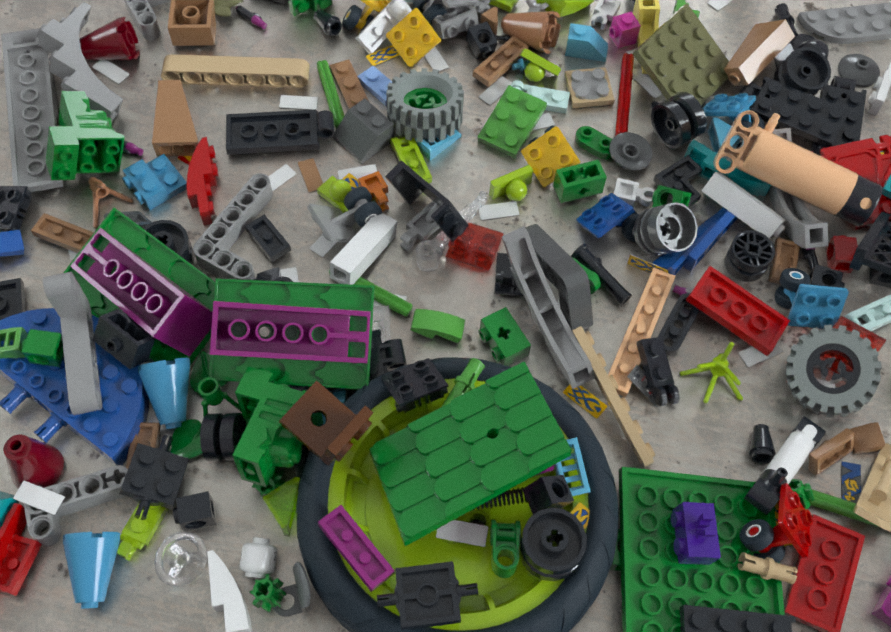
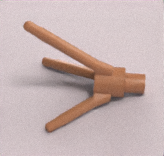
(99, 191)

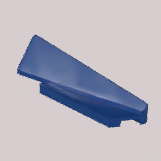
(707, 236)

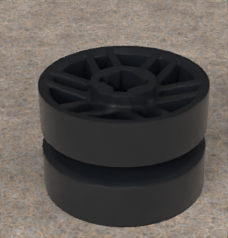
(749, 255)
(221, 435)

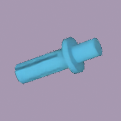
(521, 64)

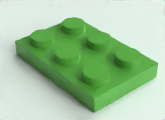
(512, 121)

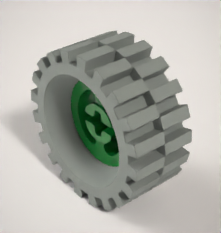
(425, 105)

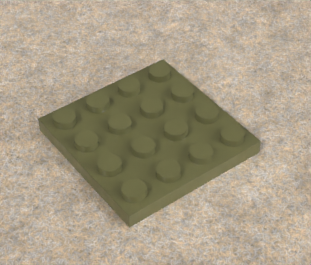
(683, 57)

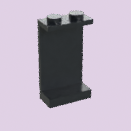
(412, 185)

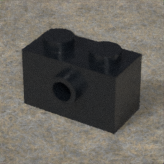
(123, 338)

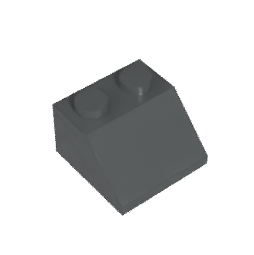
(364, 131)

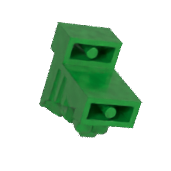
(82, 140)
(265, 439)

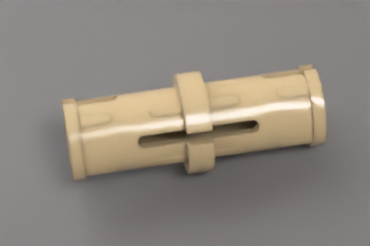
(767, 568)

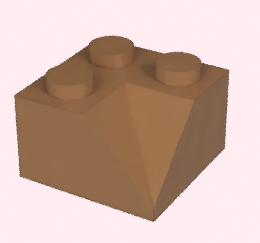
(192, 22)

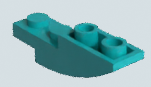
(705, 159)

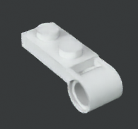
(376, 30)
(882, 87)

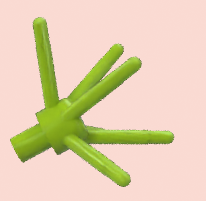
(718, 368)

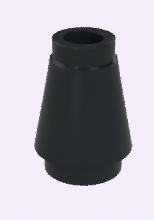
(328, 22)
(761, 445)

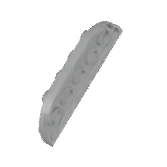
(849, 23)

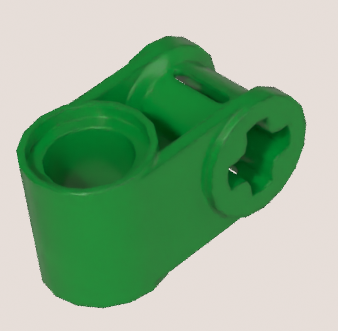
(504, 542)

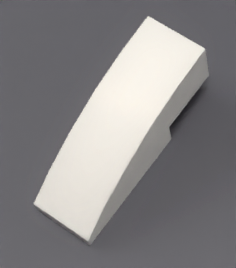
(227, 596)

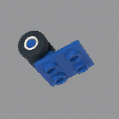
(607, 214)

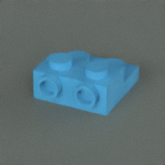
(154, 181)

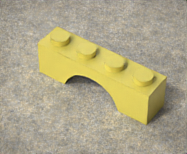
(648, 17)

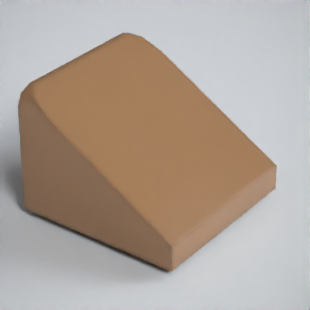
(867, 438)

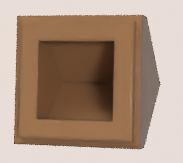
(491, 17)

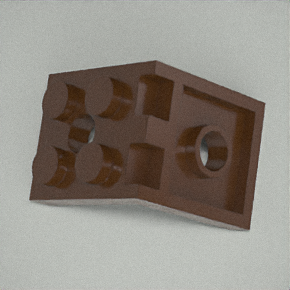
(341, 424)

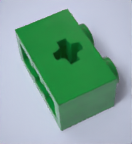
(579, 181)
(504, 337)

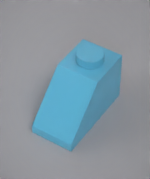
(585, 43)

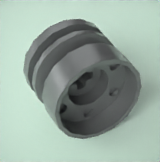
(665, 229)

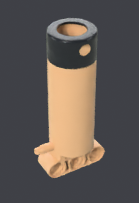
(799, 171)

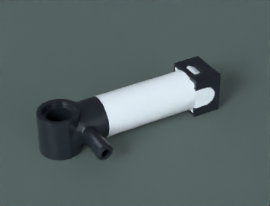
(784, 465)

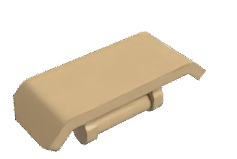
(875, 497)

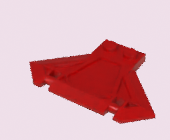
(866, 160)

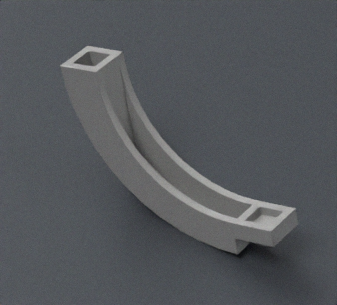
(800, 224)

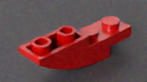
(200, 180)

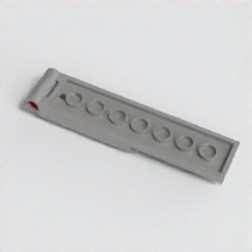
(29, 108)

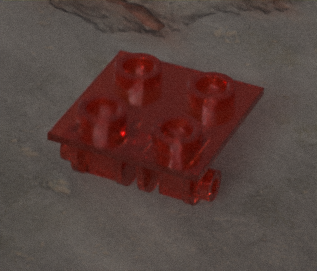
(475, 246)

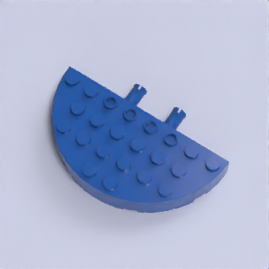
(122, 392)

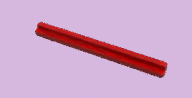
(624, 93)

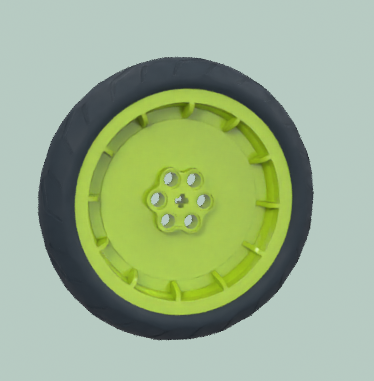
(502, 604)

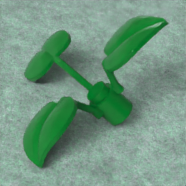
(187, 438)

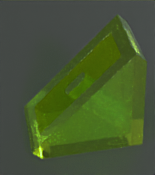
(283, 504)

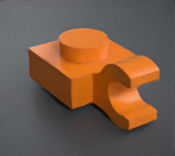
(377, 188)

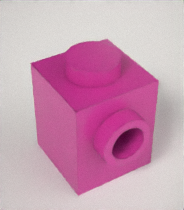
(624, 30)

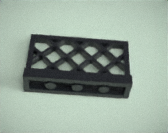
(871, 245)

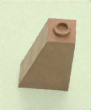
(758, 50)
(173, 123)

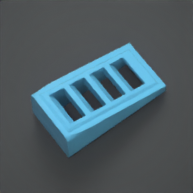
(432, 151)
(579, 465)

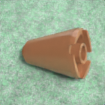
(533, 28)

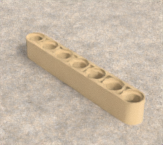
(236, 71)

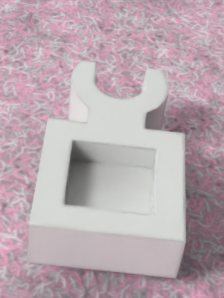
(604, 12)
(629, 192)

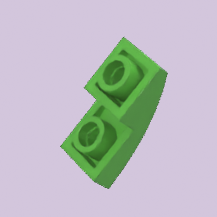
(437, 323)

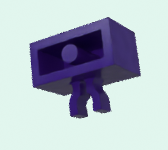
(695, 533)

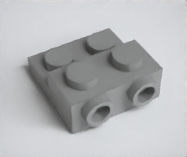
(455, 21)

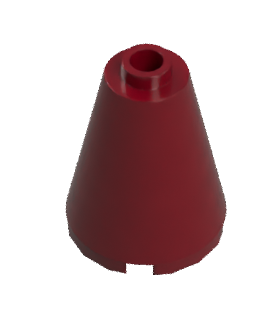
(111, 42)
(33, 461)

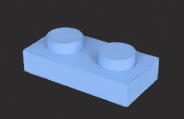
(375, 83)

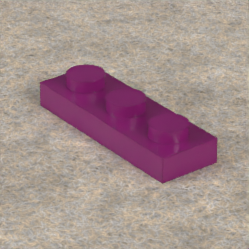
(356, 548)

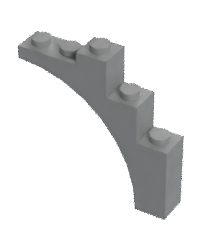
(69, 63)
(545, 309)

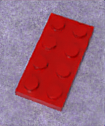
(738, 310)
(825, 576)

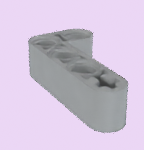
(80, 500)

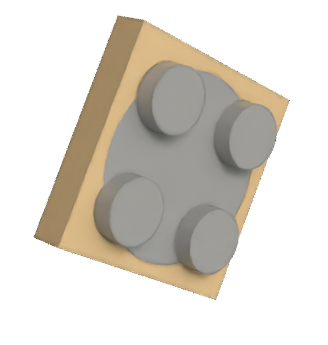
(589, 87)

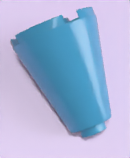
(167, 389)
(90, 564)

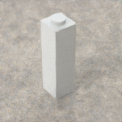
(744, 205)
(363, 249)

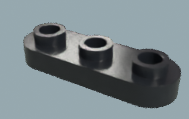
(682, 317)

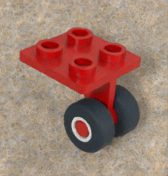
(792, 528)

